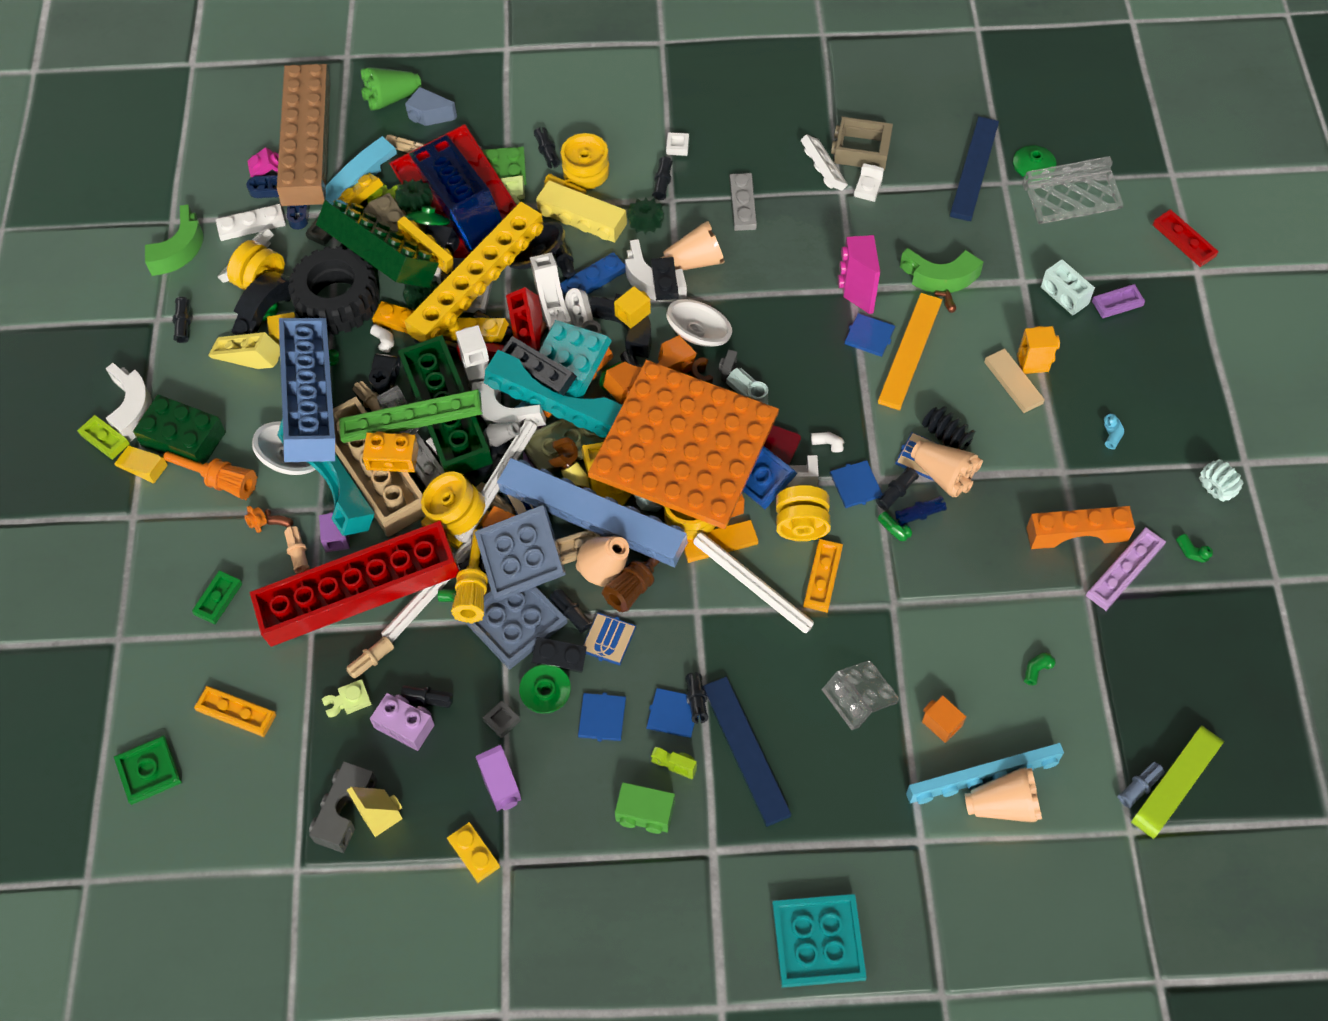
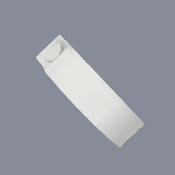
(641, 275)
(549, 289)
(135, 404)
(496, 413)

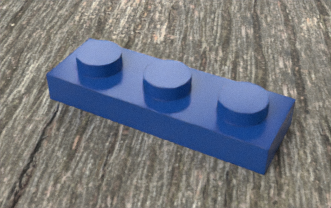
(595, 275)

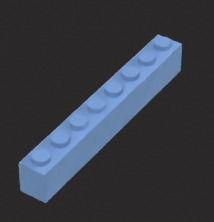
(592, 511)

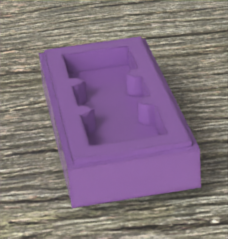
(1118, 301)

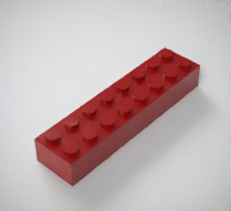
(354, 584)

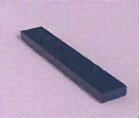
(974, 169)
(746, 752)

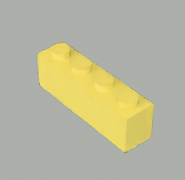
(581, 211)

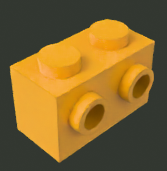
(1037, 349)
(390, 452)

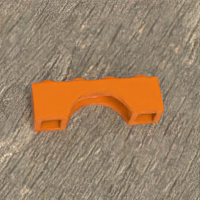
(673, 354)
(1053, 528)

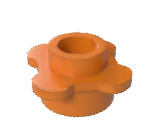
(255, 518)

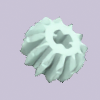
(1221, 480)

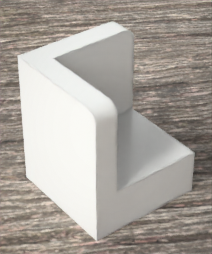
(807, 473)

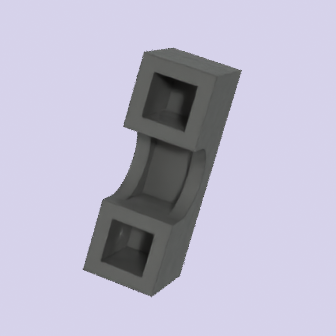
(330, 828)

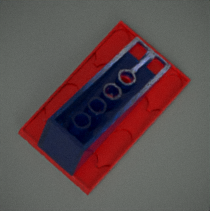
(461, 185)

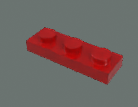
(1185, 238)

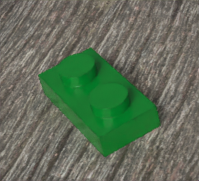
(217, 597)

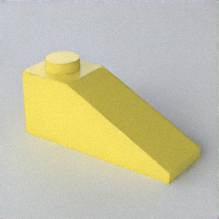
(249, 350)
(376, 808)

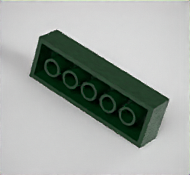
(377, 243)
(434, 375)

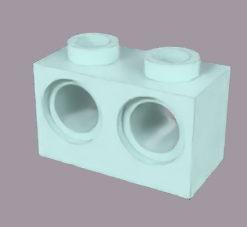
(1067, 287)

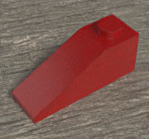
(525, 316)

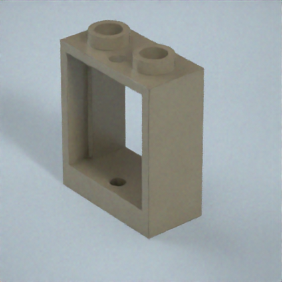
(866, 130)

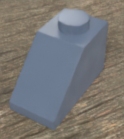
(430, 108)

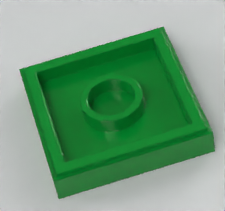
(147, 770)

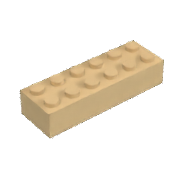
(389, 493)

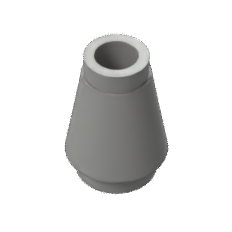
(499, 433)

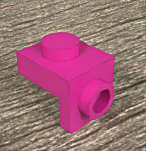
(263, 162)

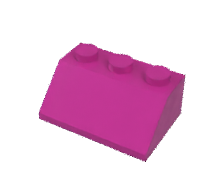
(860, 272)

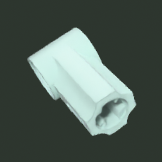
(747, 386)

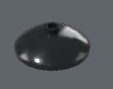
(547, 242)

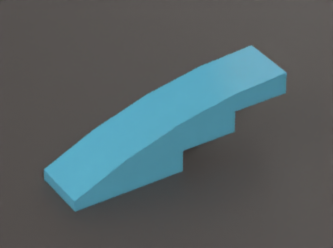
(364, 163)

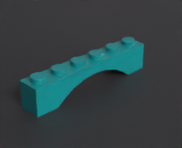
(510, 377)
(351, 509)

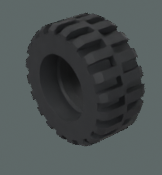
(333, 267)

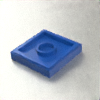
(768, 478)

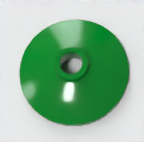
(1032, 158)
(428, 217)
(542, 678)

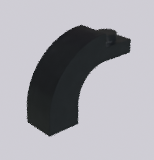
(258, 299)
(638, 337)

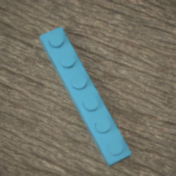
(976, 776)

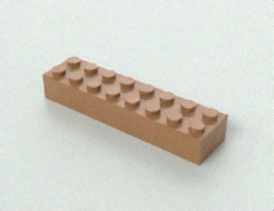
(304, 135)

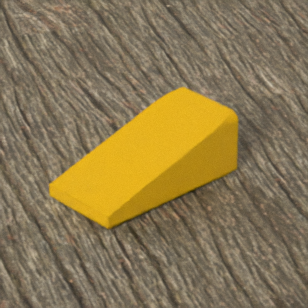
(142, 463)

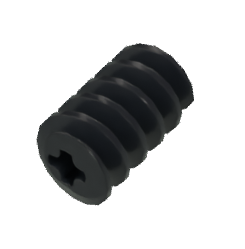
(948, 430)

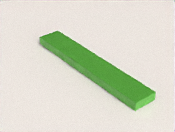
(411, 415)

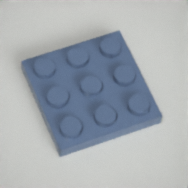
(520, 553)
(515, 622)

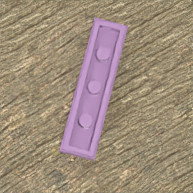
(1125, 569)

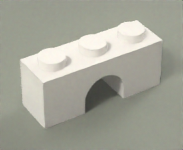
(473, 354)

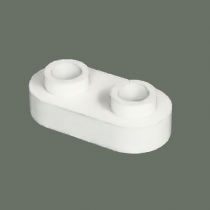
(578, 306)

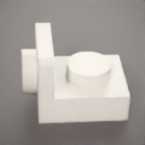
(869, 182)

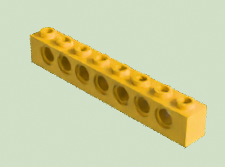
(475, 273)

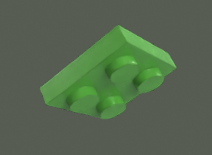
(507, 161)

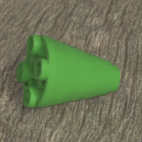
(387, 86)

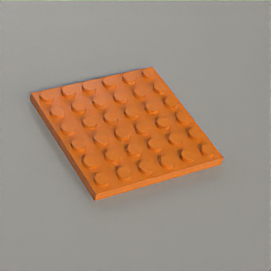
(684, 444)

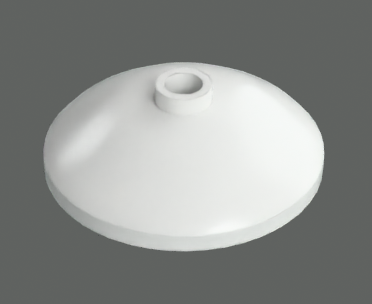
(698, 323)
(271, 451)

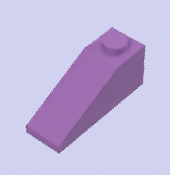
(498, 778)

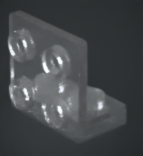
(859, 692)

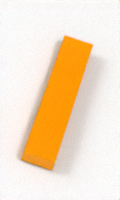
(910, 351)

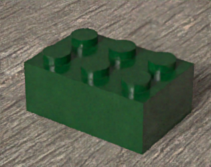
(179, 430)

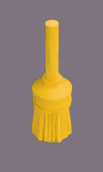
(470, 588)

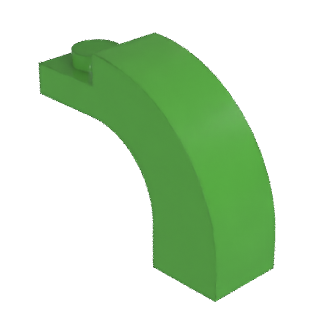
(179, 249)
(941, 277)

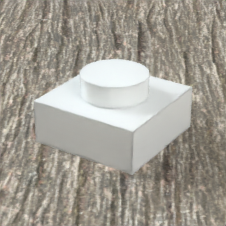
(677, 144)

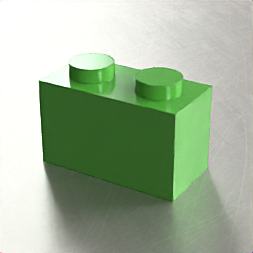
(644, 808)

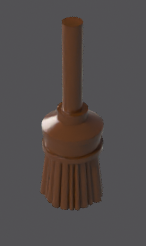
(628, 586)

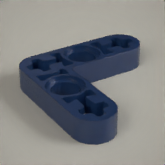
(265, 192)

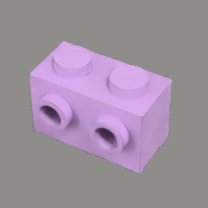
(402, 721)

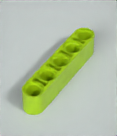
(1177, 782)

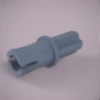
(1141, 784)

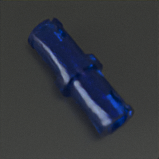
(920, 510)

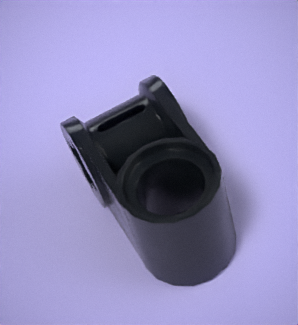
(384, 372)

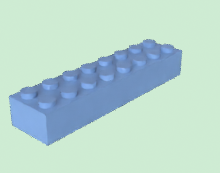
(306, 390)

